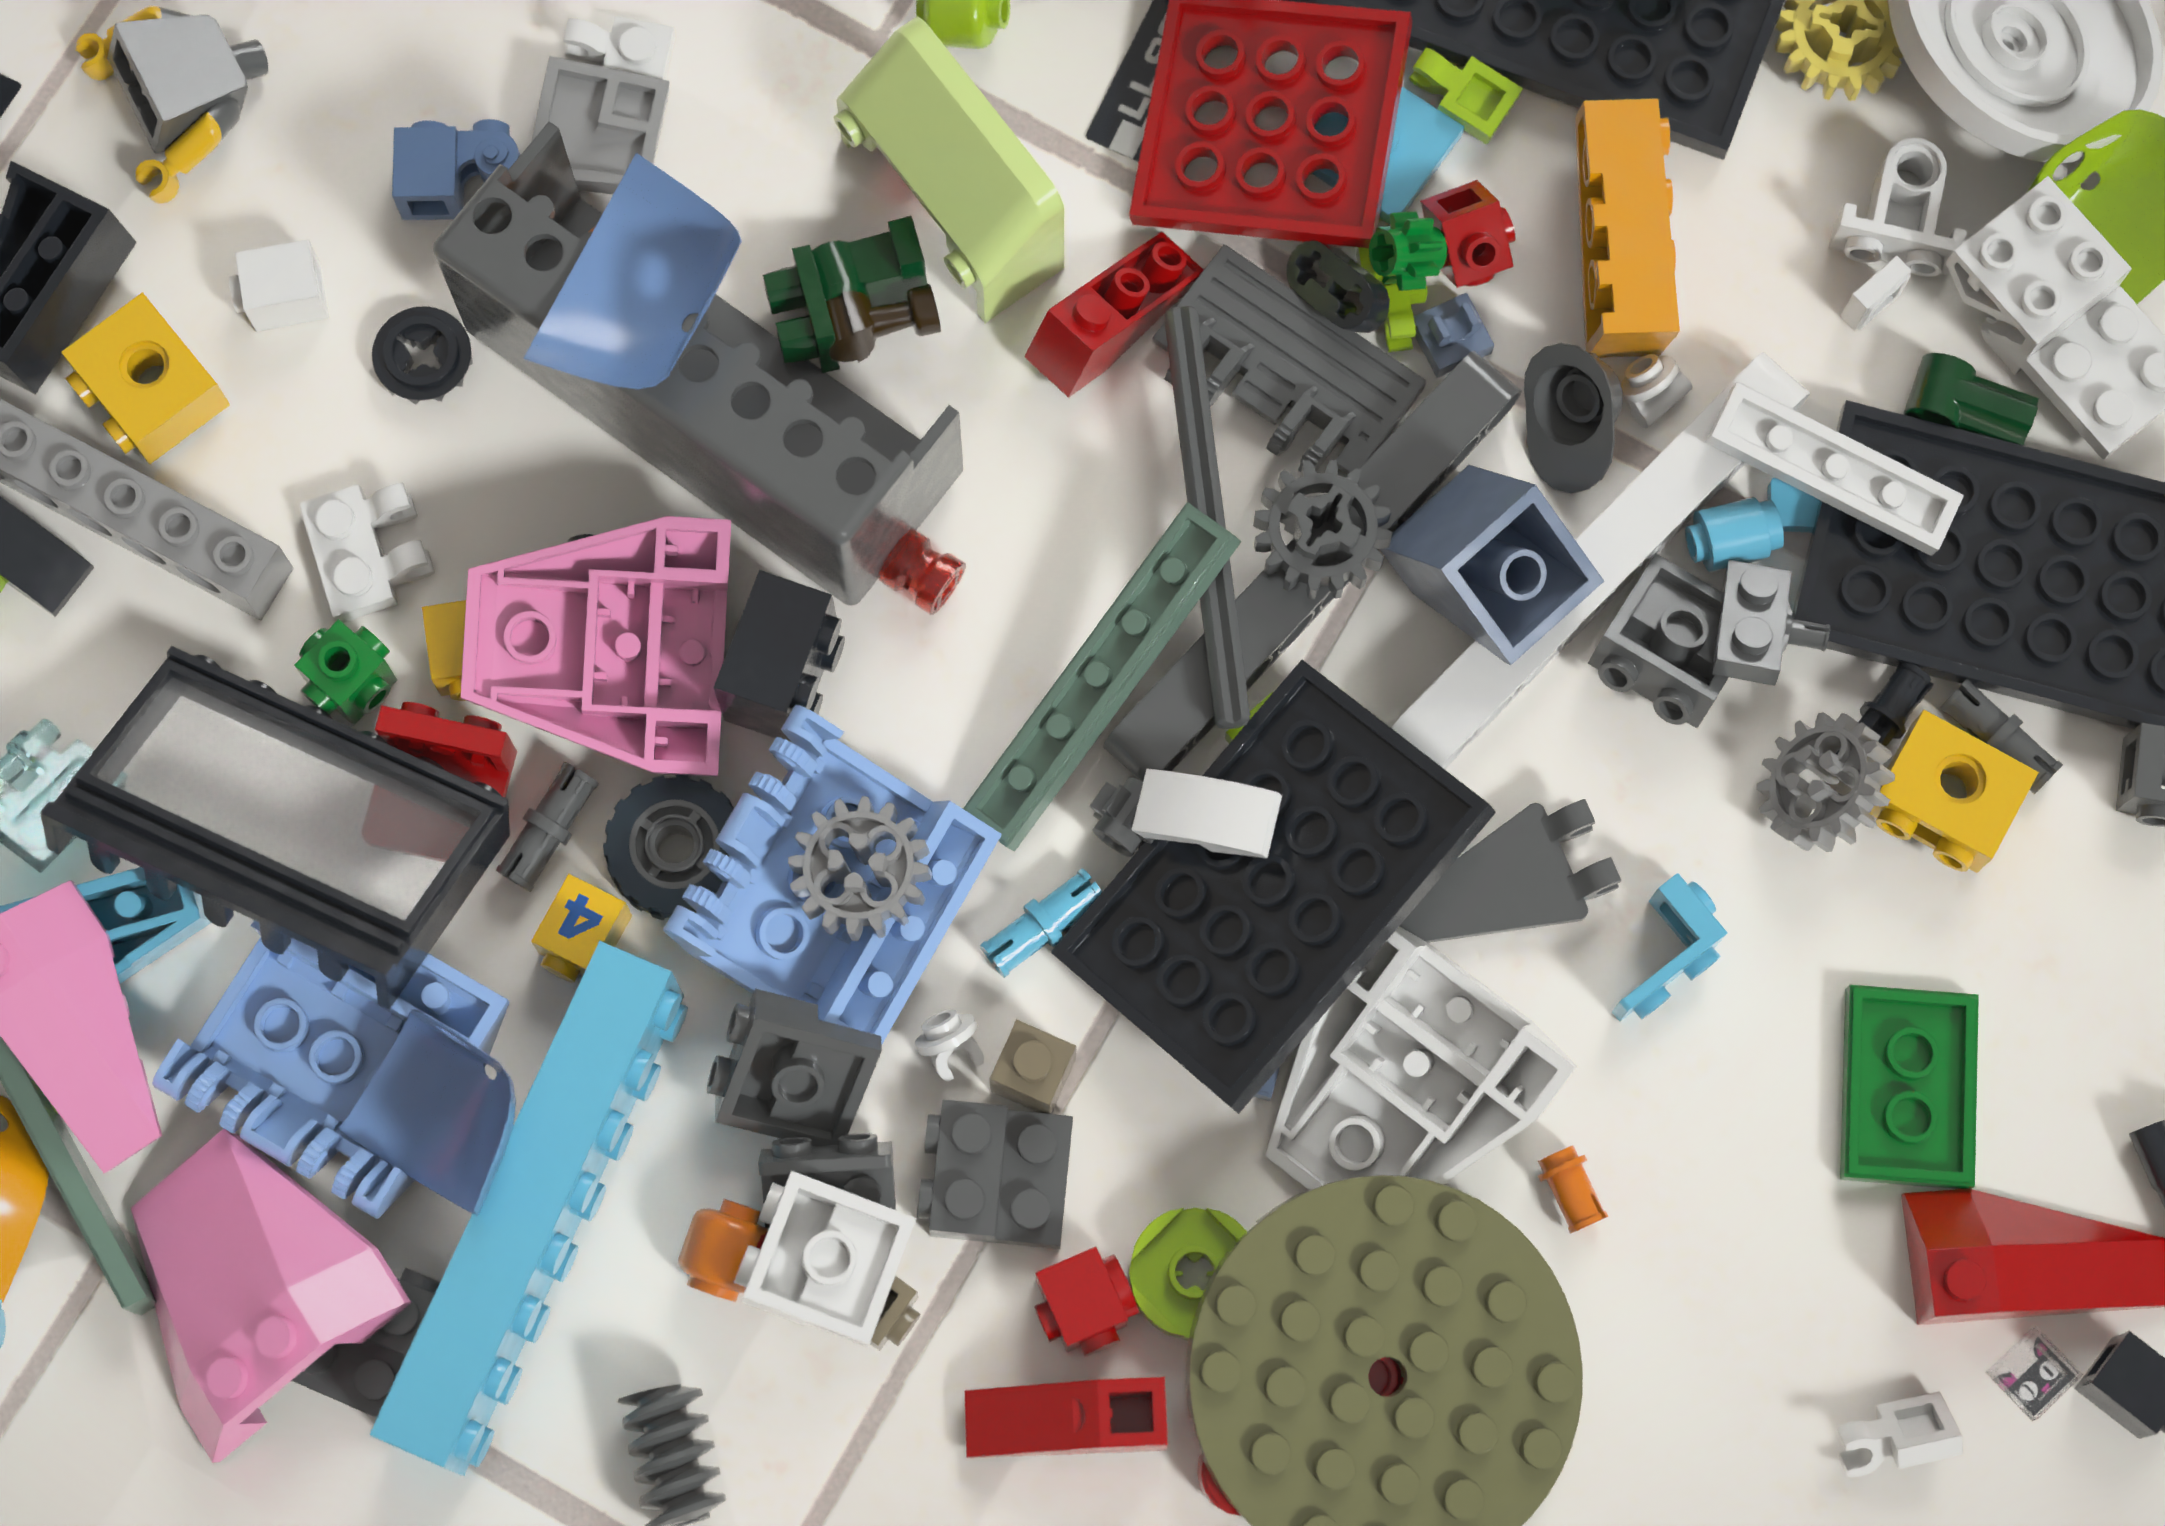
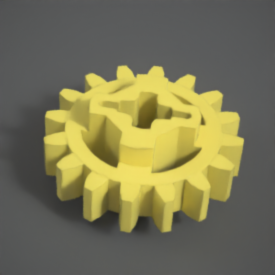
(1827, 56)

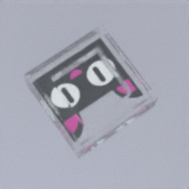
(2034, 1373)

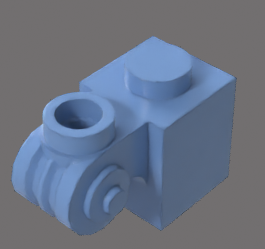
(438, 160)

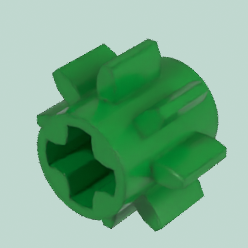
(1407, 251)

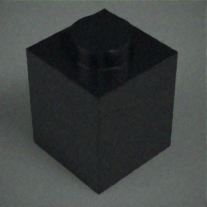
(2128, 1385)

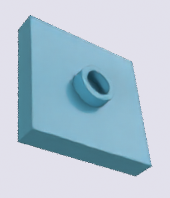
(1418, 148)

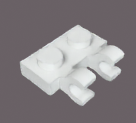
(349, 552)

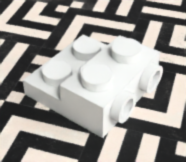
(825, 1258)

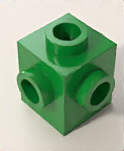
(356, 688)

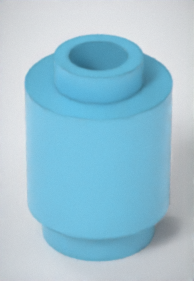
(1735, 532)

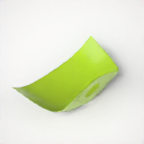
(2130, 196)

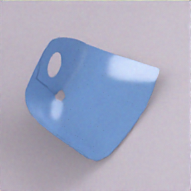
(635, 283)
(437, 1112)

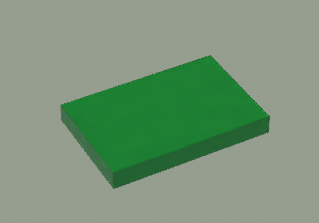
(1909, 1087)

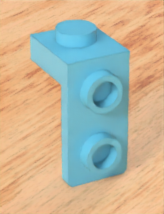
(1690, 916)

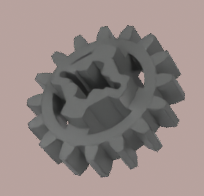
(1340, 545)

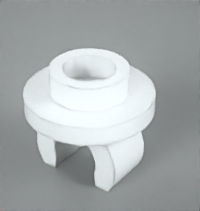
(945, 1034)

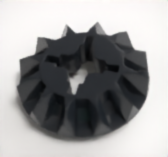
(421, 328)

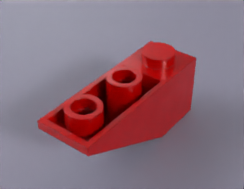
(1110, 313)
(1067, 1418)

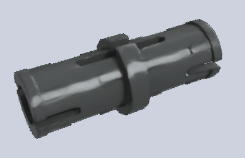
(1991, 725)
(547, 826)

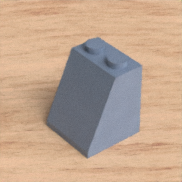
(1493, 561)

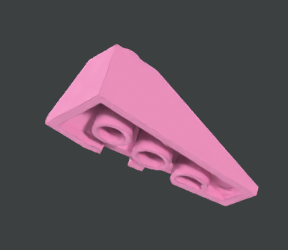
(73, 1024)

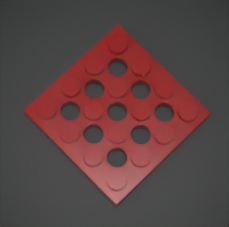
(1285, 206)

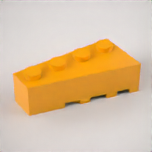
(1626, 228)

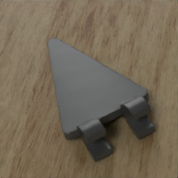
(1515, 879)

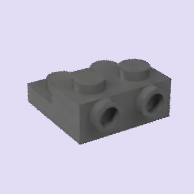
(1665, 643)
(791, 1071)
(996, 1174)
(365, 1371)

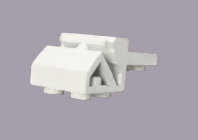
(2065, 316)

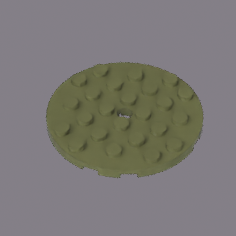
(1365, 1277)

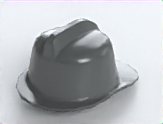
(1571, 416)

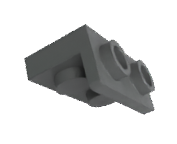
(854, 1165)

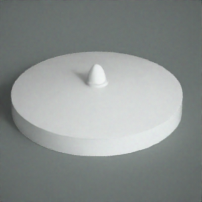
(2032, 69)

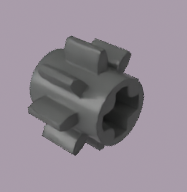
(1116, 813)

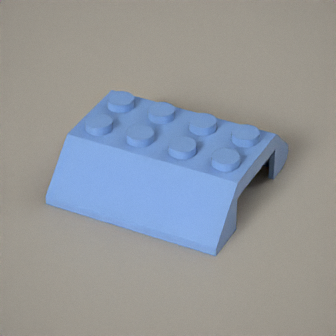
(757, 924)
(307, 1052)

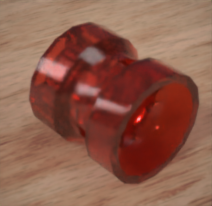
(922, 571)

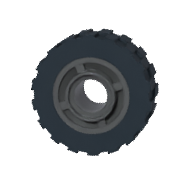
(642, 824)

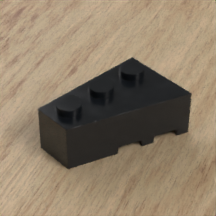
(53, 270)

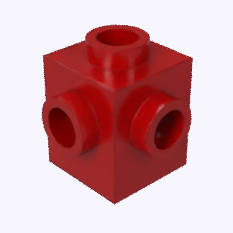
(1474, 232)

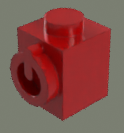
(1085, 1301)

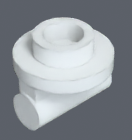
(1653, 387)

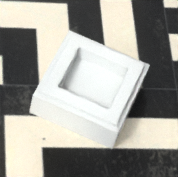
(1876, 294)

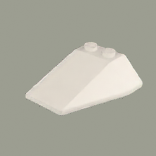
(1412, 1074)

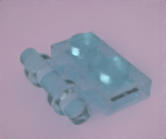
(20, 811)

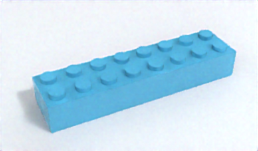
(535, 1204)

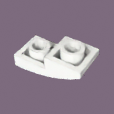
(1207, 812)

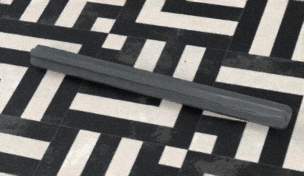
(1204, 493)

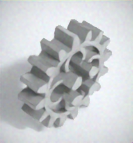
(1856, 765)
(895, 870)

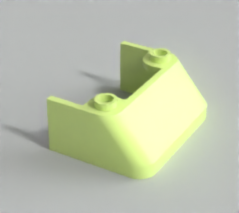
(960, 164)

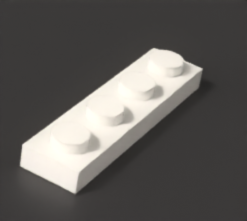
(1834, 468)

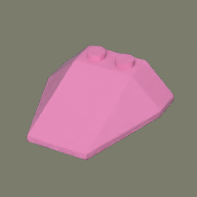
(608, 641)
(251, 1284)

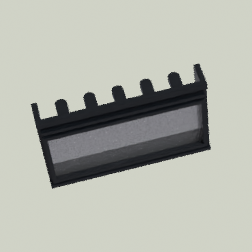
(282, 820)

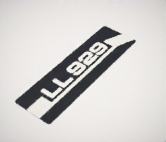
(1125, 107)

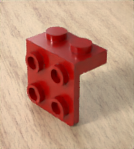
(468, 749)

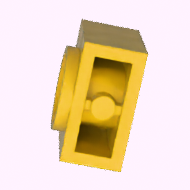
(148, 415)
(1959, 830)

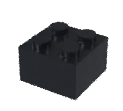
(778, 654)

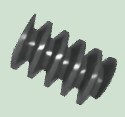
(672, 1455)

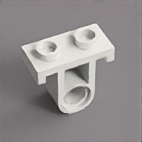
(1901, 215)

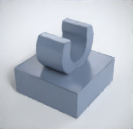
(1451, 333)

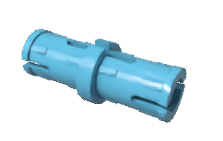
(1041, 923)

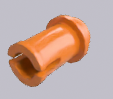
(1572, 1188)

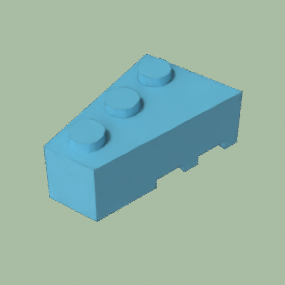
(138, 921)

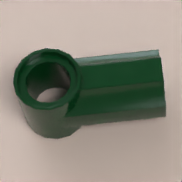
(1953, 396)

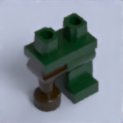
(852, 296)

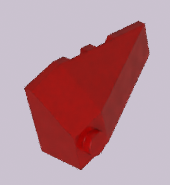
(2014, 1259)

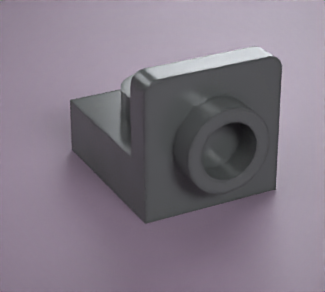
(2143, 775)

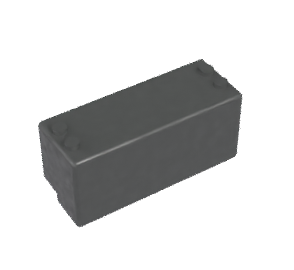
(732, 423)

